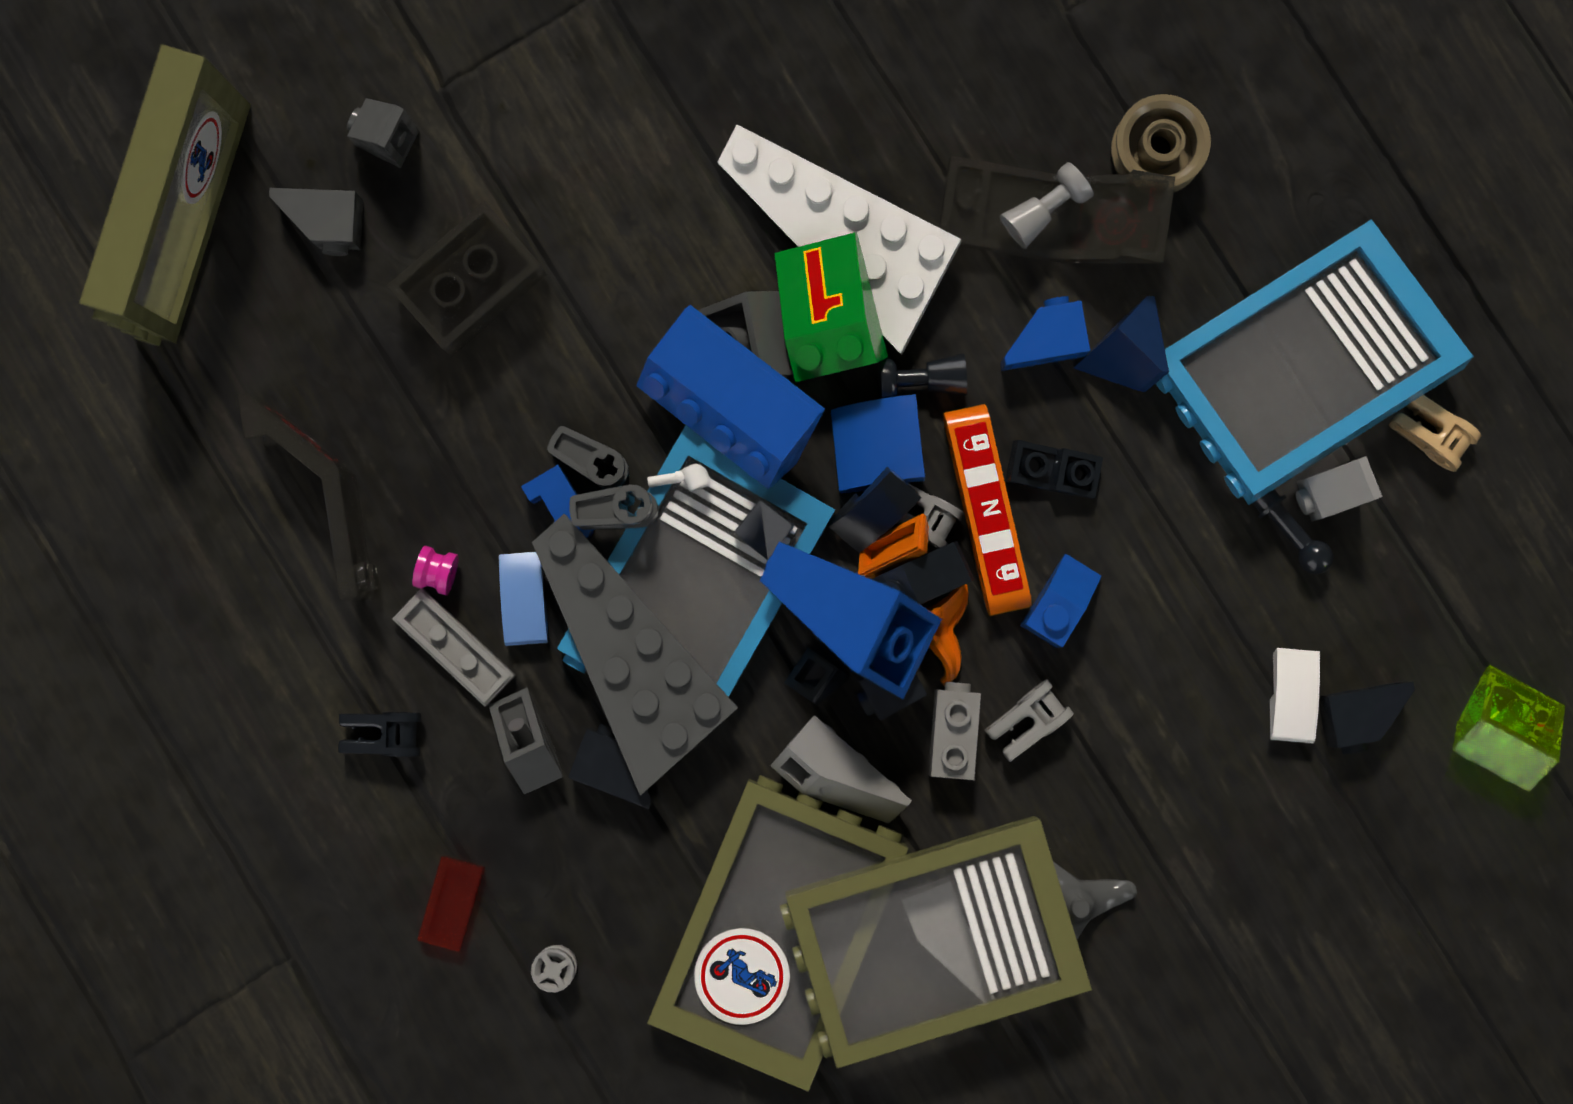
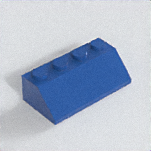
(730, 397)

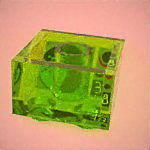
(1510, 729)

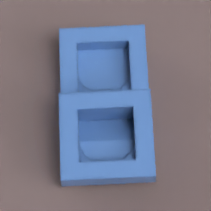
(523, 599)

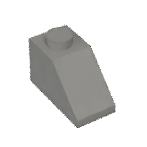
(1337, 489)

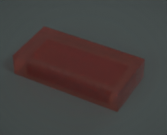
(451, 903)

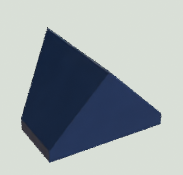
(1131, 350)

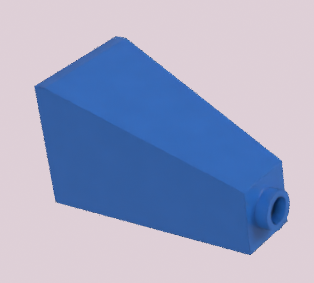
(859, 619)

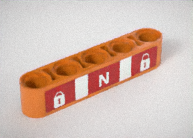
(987, 510)

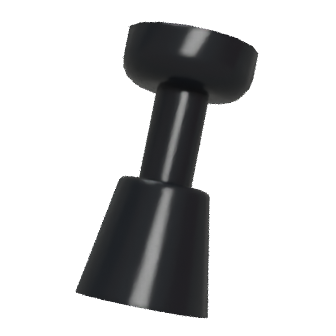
(940, 376)

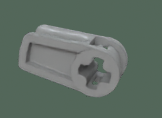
(933, 509)
(1042, 723)

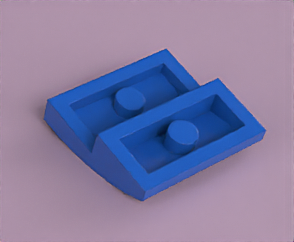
(877, 436)

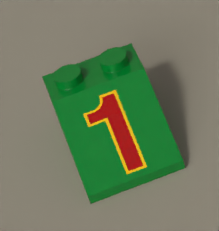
(828, 308)

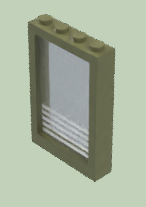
(935, 942)

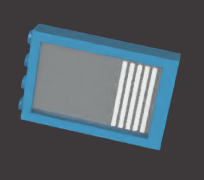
(1310, 362)
(698, 571)

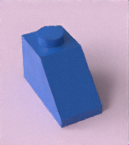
(1052, 335)
(1062, 602)

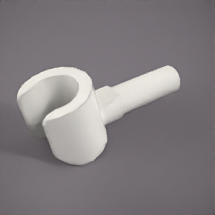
(694, 475)

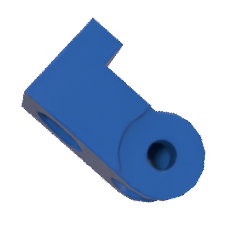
(555, 491)

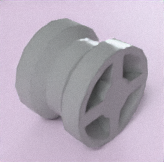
(547, 972)

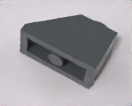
(382, 131)
(325, 216)
(525, 741)

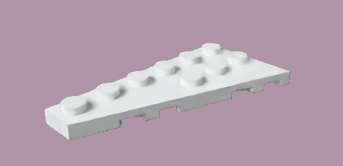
(810, 204)

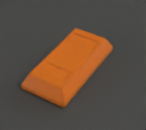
(895, 547)

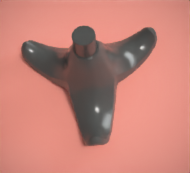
(1091, 897)

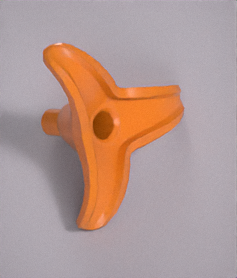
(945, 641)

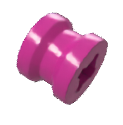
(435, 570)

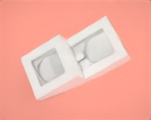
(1295, 695)

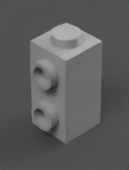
(954, 732)

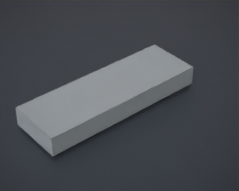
(454, 647)

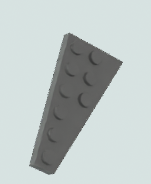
(643, 676)

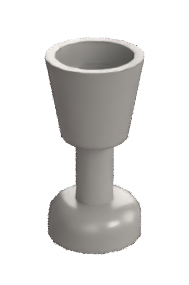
(1033, 215)

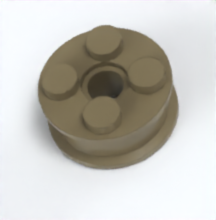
(1167, 118)

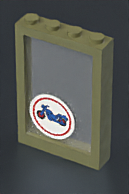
(166, 198)
(736, 966)

